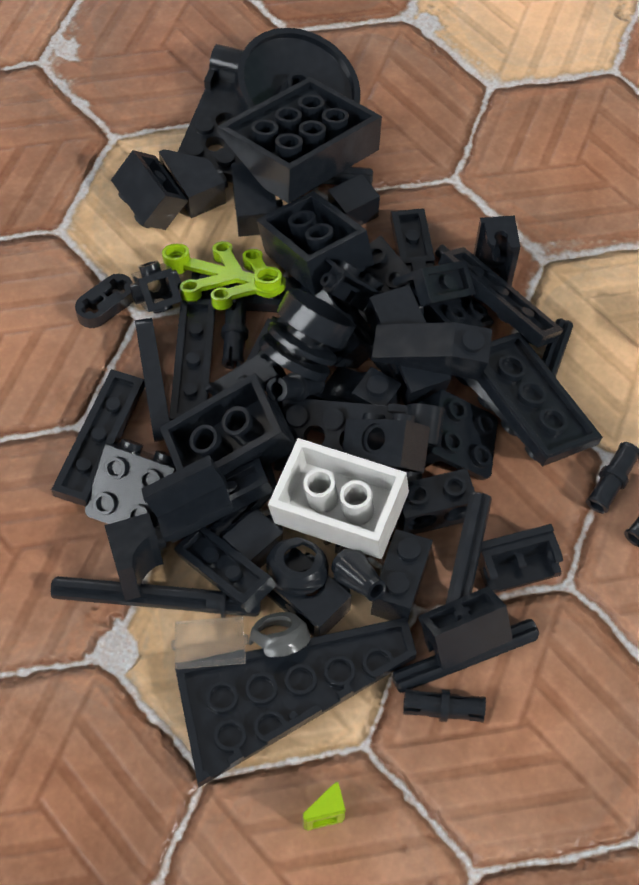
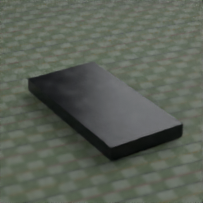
(535, 402)

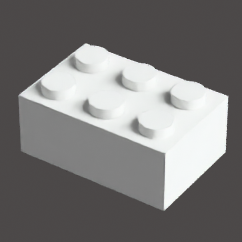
(339, 498)

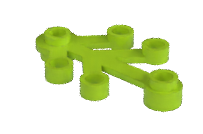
(264, 281)

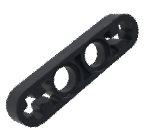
(152, 376)

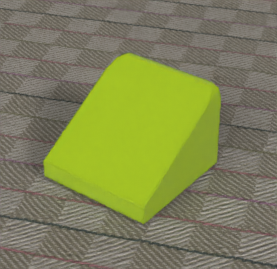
(326, 810)

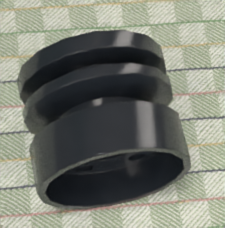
(304, 339)

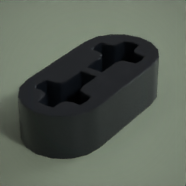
(103, 299)

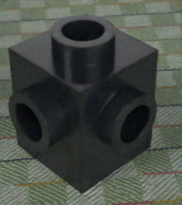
(164, 295)

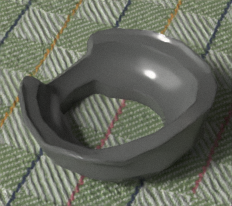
(284, 642)

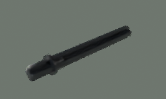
(151, 596)

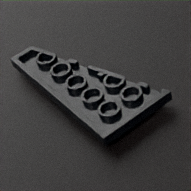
(251, 705)

